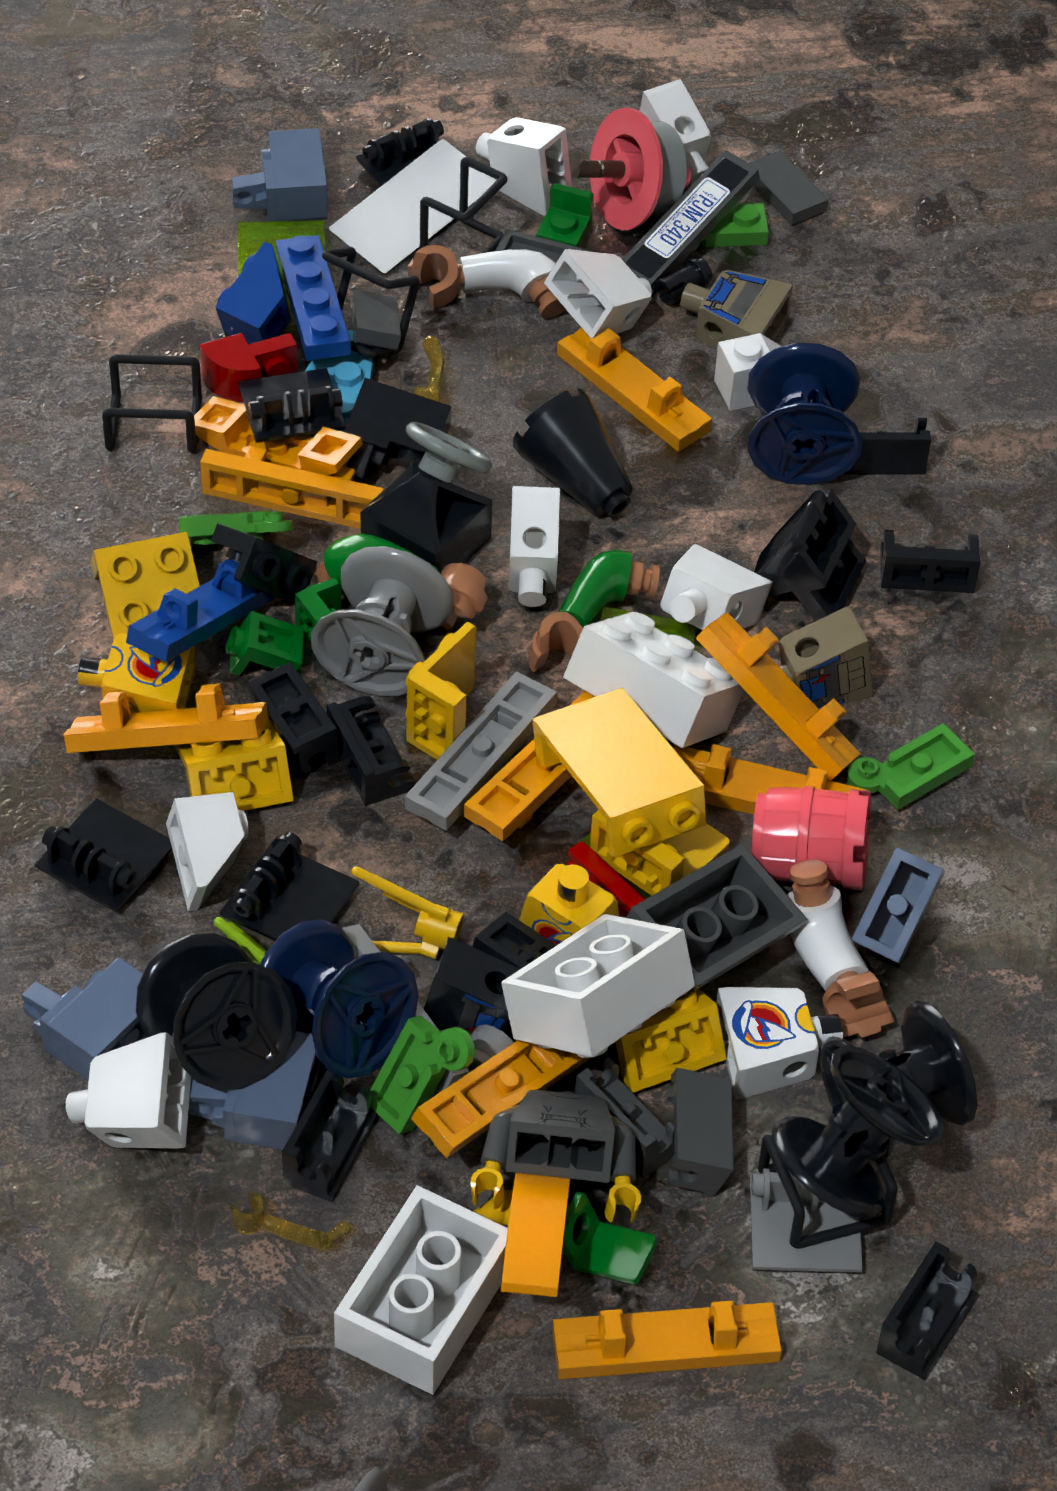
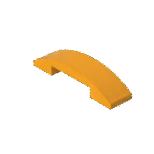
(228, 429)
(535, 1235)

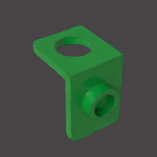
(604, 1247)

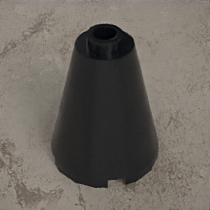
(576, 453)

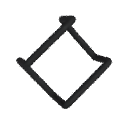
(464, 214)
(333, 257)
(111, 414)
(796, 1240)

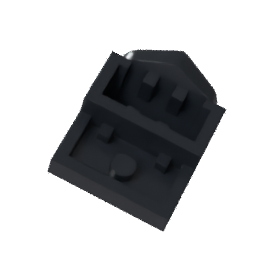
(814, 556)

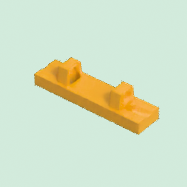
(635, 387)
(285, 488)
(778, 695)
(207, 723)
(746, 778)
(503, 808)
(501, 1082)
(666, 1340)

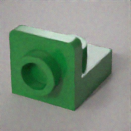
(568, 215)
(315, 603)
(265, 643)

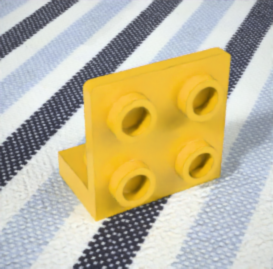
(139, 575)
(439, 692)
(248, 767)
(663, 862)
(679, 1036)

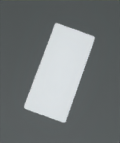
(388, 221)

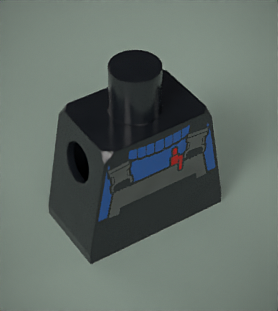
(468, 989)

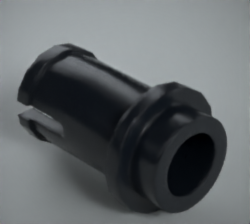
(693, 271)

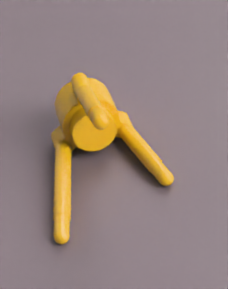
(433, 923)

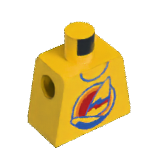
(145, 679)
(565, 903)

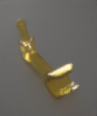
(436, 358)
(304, 1236)

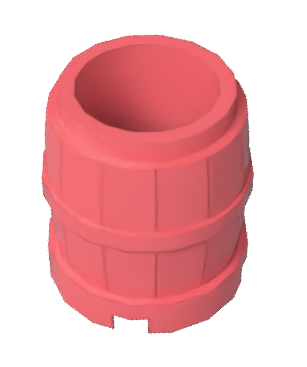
(813, 825)

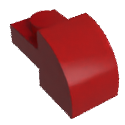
(234, 360)

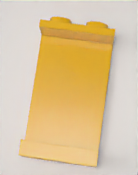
(623, 769)

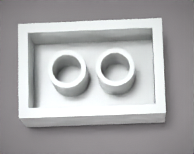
(662, 673)
(598, 985)
(422, 1290)

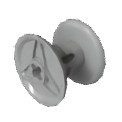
(391, 599)

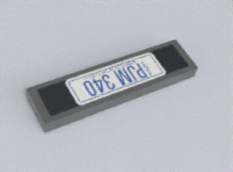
(691, 218)

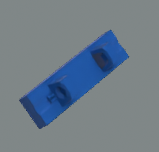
(195, 616)

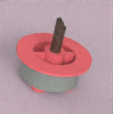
(635, 168)

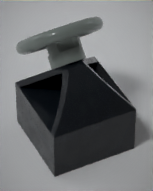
(429, 507)

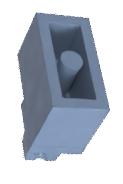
(290, 179)
(898, 905)
(87, 1020)
(267, 1109)

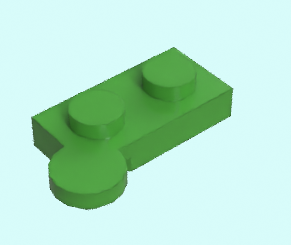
(740, 227)
(255, 523)
(913, 767)
(416, 1069)

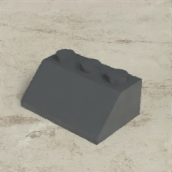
(726, 913)

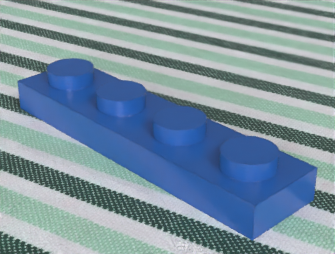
(313, 298)

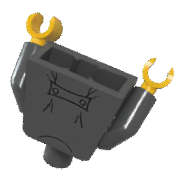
(564, 1139)

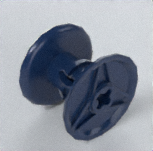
(804, 423)
(343, 1000)

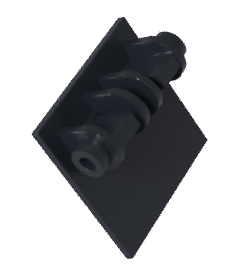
(395, 151)
(291, 405)
(103, 854)
(287, 890)

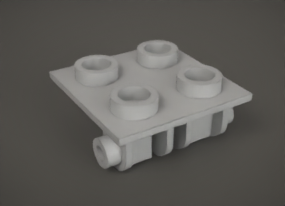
(772, 1227)

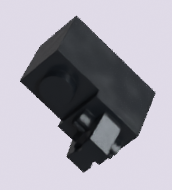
(381, 422)

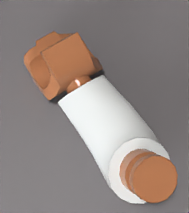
(506, 269)
(832, 956)

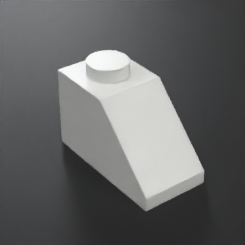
(733, 365)
(205, 841)

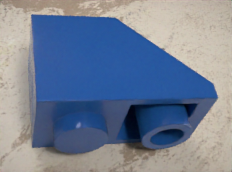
(256, 299)

